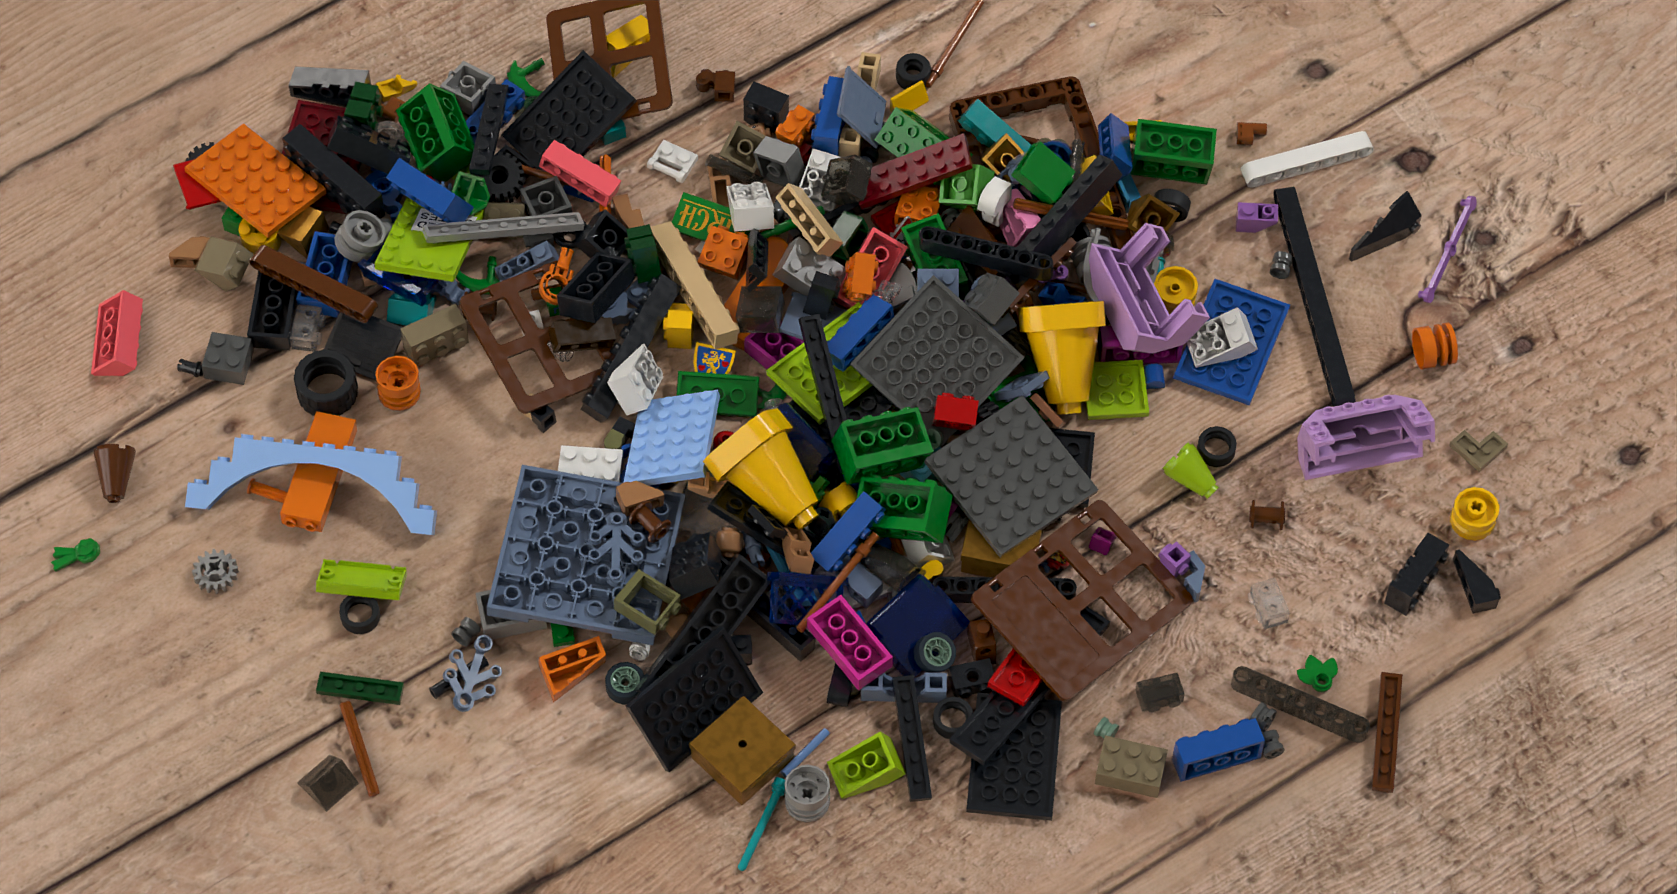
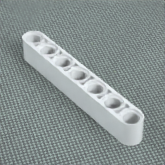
(1307, 159)

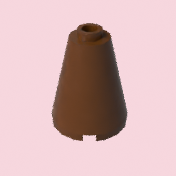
(114, 469)

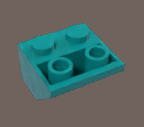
(406, 312)

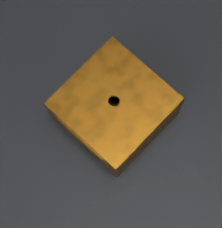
(982, 560)
(742, 750)

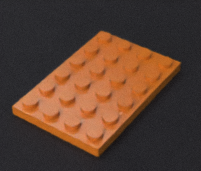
(255, 180)

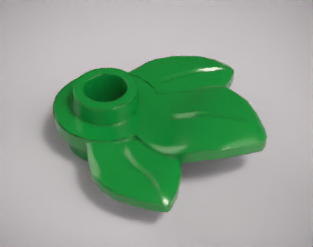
(1318, 671)

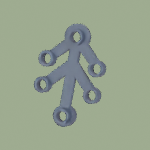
(616, 543)
(471, 676)

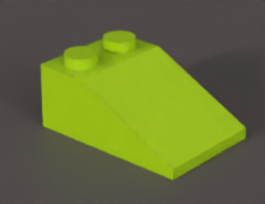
(866, 766)

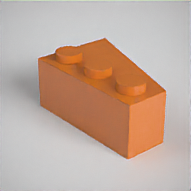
(571, 665)

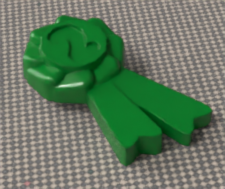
(85, 551)

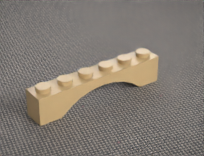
(869, 70)

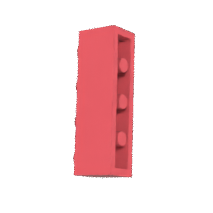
(580, 173)

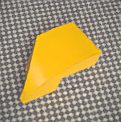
(395, 87)

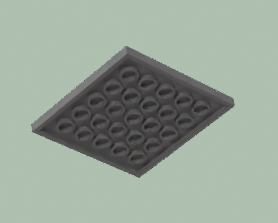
(936, 349)
(1011, 476)

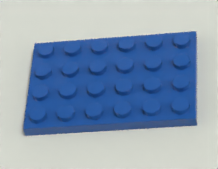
(1237, 377)

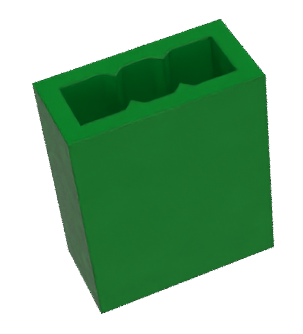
(1043, 173)

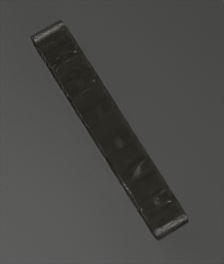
(1306, 712)

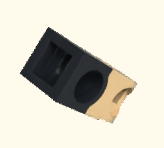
(543, 417)

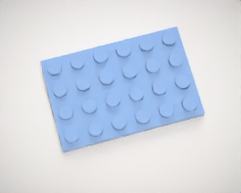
(672, 439)

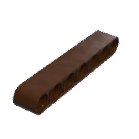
(313, 283)

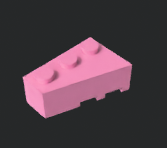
(1016, 222)

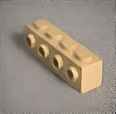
(809, 220)

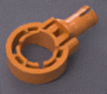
(561, 267)

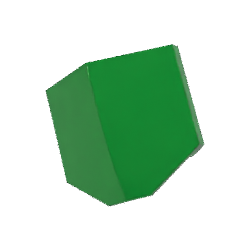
(472, 190)

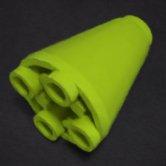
(1191, 471)

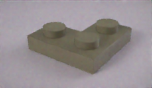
(1477, 453)

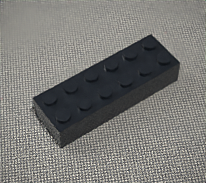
(340, 180)

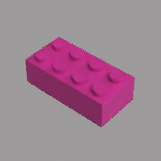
(849, 642)

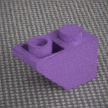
(1255, 216)

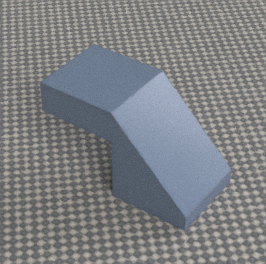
(1194, 581)

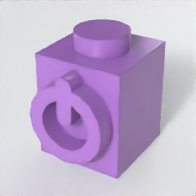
(1175, 559)

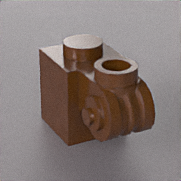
(722, 82)

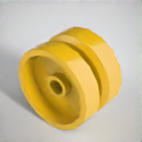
(1175, 285)
(1474, 513)

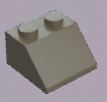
(223, 263)

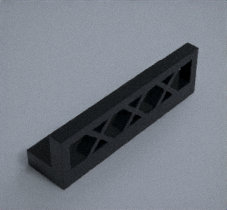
(756, 260)

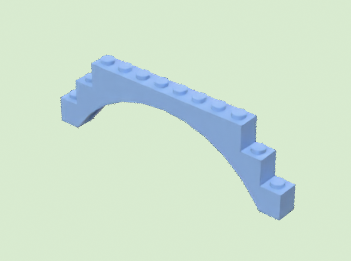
(376, 469)

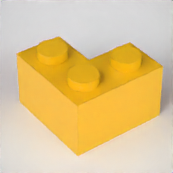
(679, 326)

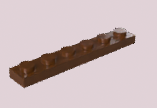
(1032, 284)
(1387, 732)

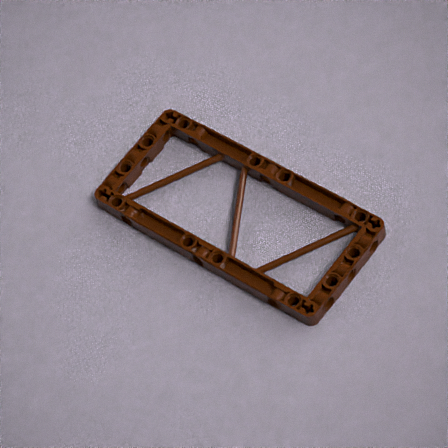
(1085, 129)

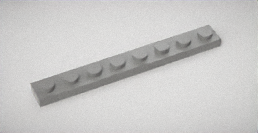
(503, 227)

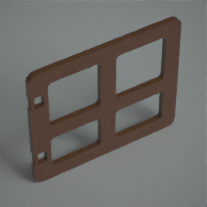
(606, 59)
(534, 339)

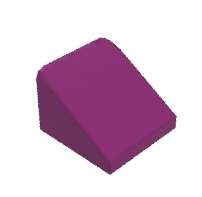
(1102, 541)

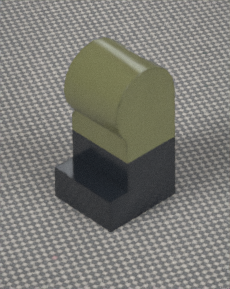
(619, 434)

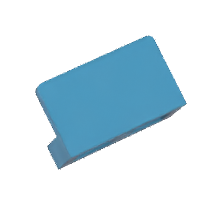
(1127, 191)

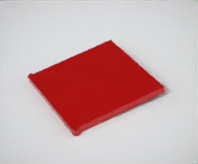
(193, 191)

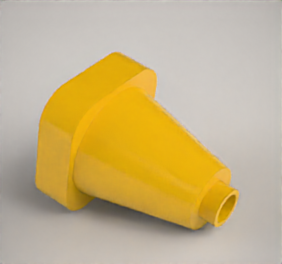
(1064, 346)
(766, 468)

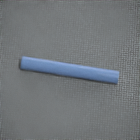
(805, 752)

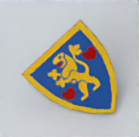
(713, 360)

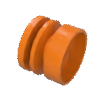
(1434, 346)
(398, 383)

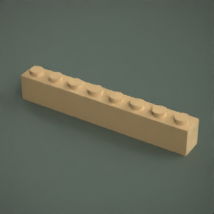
(695, 287)

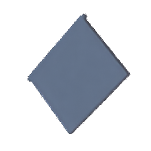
(861, 107)
(790, 323)

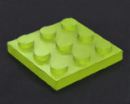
(1118, 391)

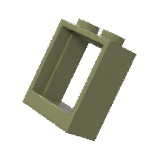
(643, 580)

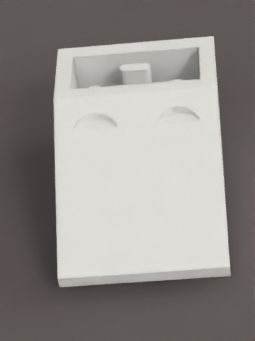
(812, 179)
(750, 206)
(1222, 339)
(636, 381)

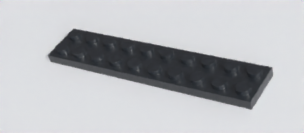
(1000, 717)

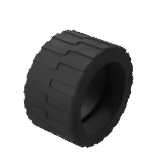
(323, 363)

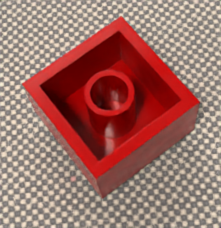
(955, 412)

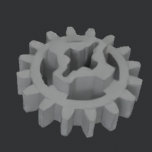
(215, 571)

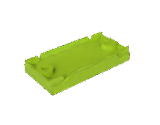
(361, 579)

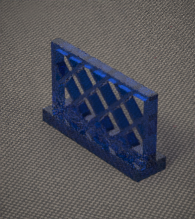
(395, 281)
(797, 580)

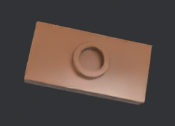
(1046, 411)

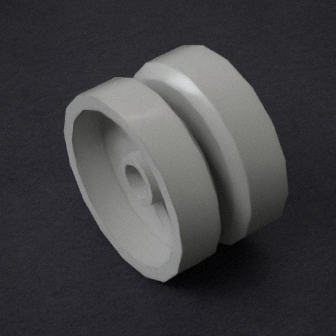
(357, 235)

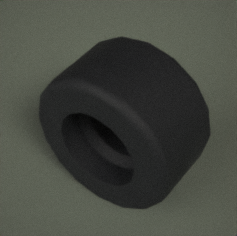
(912, 62)

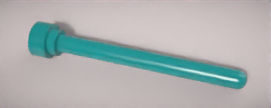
(778, 790)

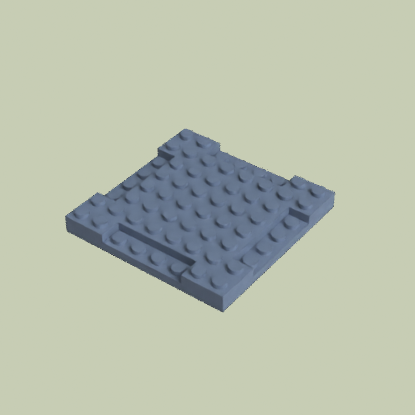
(546, 548)

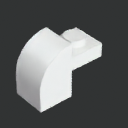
(993, 199)

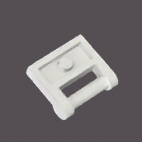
(675, 157)

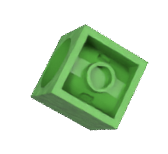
(965, 187)

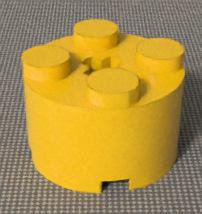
(253, 238)
(839, 500)

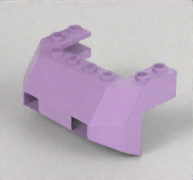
(1132, 298)
(1363, 435)

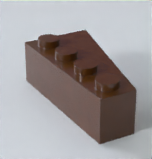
(971, 224)

